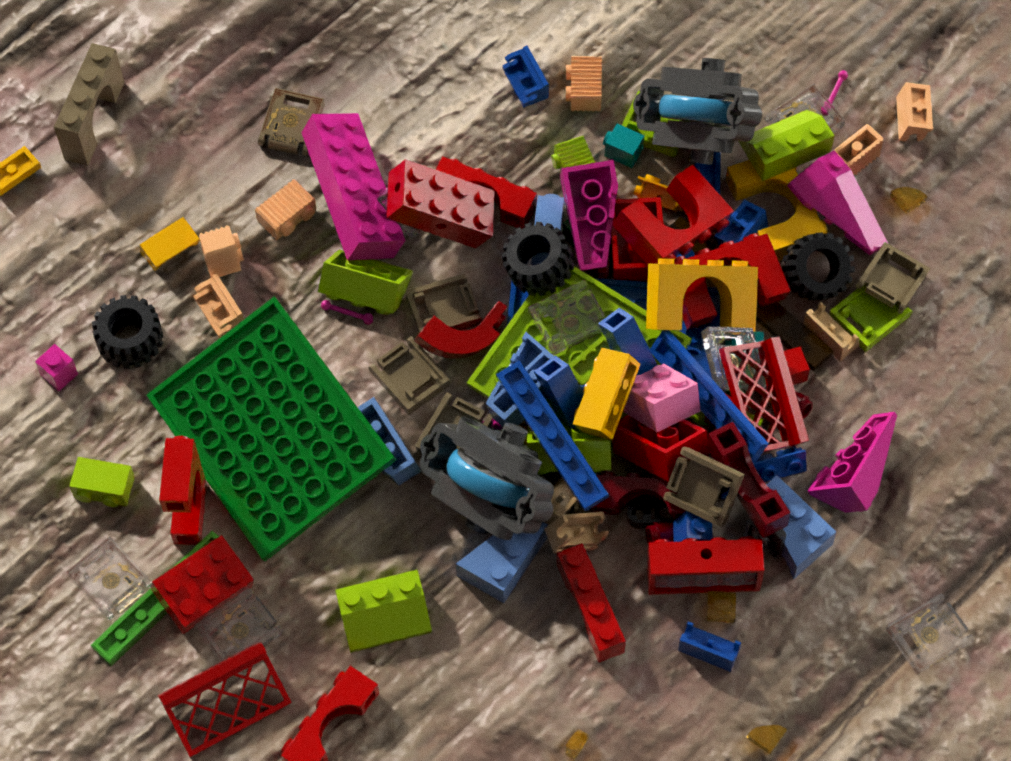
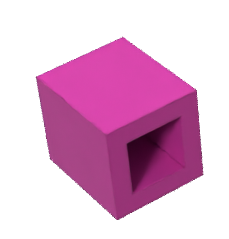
(56, 367)

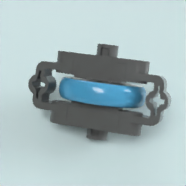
(705, 106)
(488, 478)

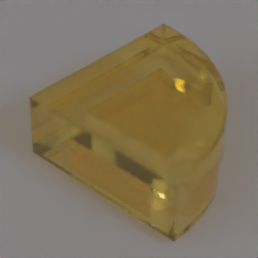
(908, 198)
(767, 736)
(576, 743)

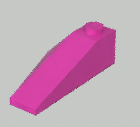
(835, 193)
(590, 208)
(858, 469)

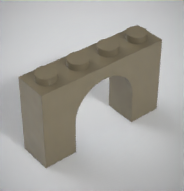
(97, 79)

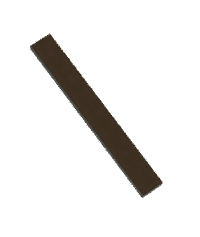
(779, 320)

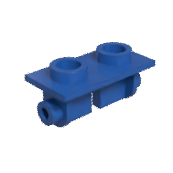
(787, 463)

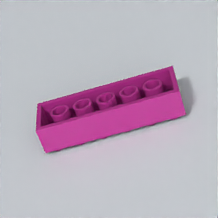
(351, 186)

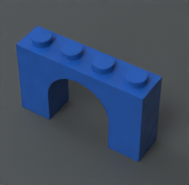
(559, 381)

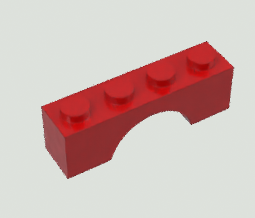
(514, 202)
(593, 604)
(350, 695)

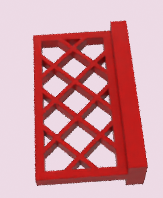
(779, 391)
(214, 676)

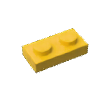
(17, 168)

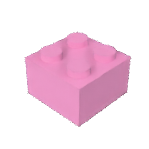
(662, 398)

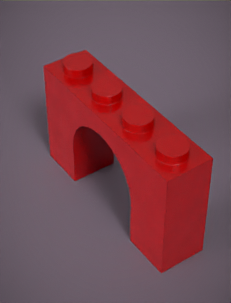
(654, 240)
(759, 253)
(183, 490)

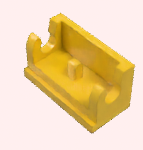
(168, 243)

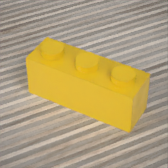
(606, 393)

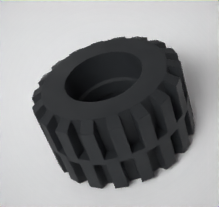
(528, 243)
(838, 261)
(124, 313)

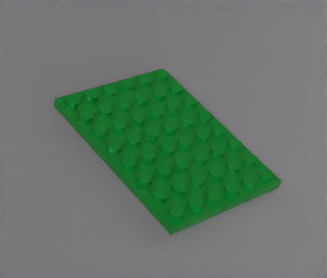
(271, 428)

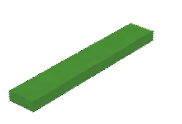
(136, 620)

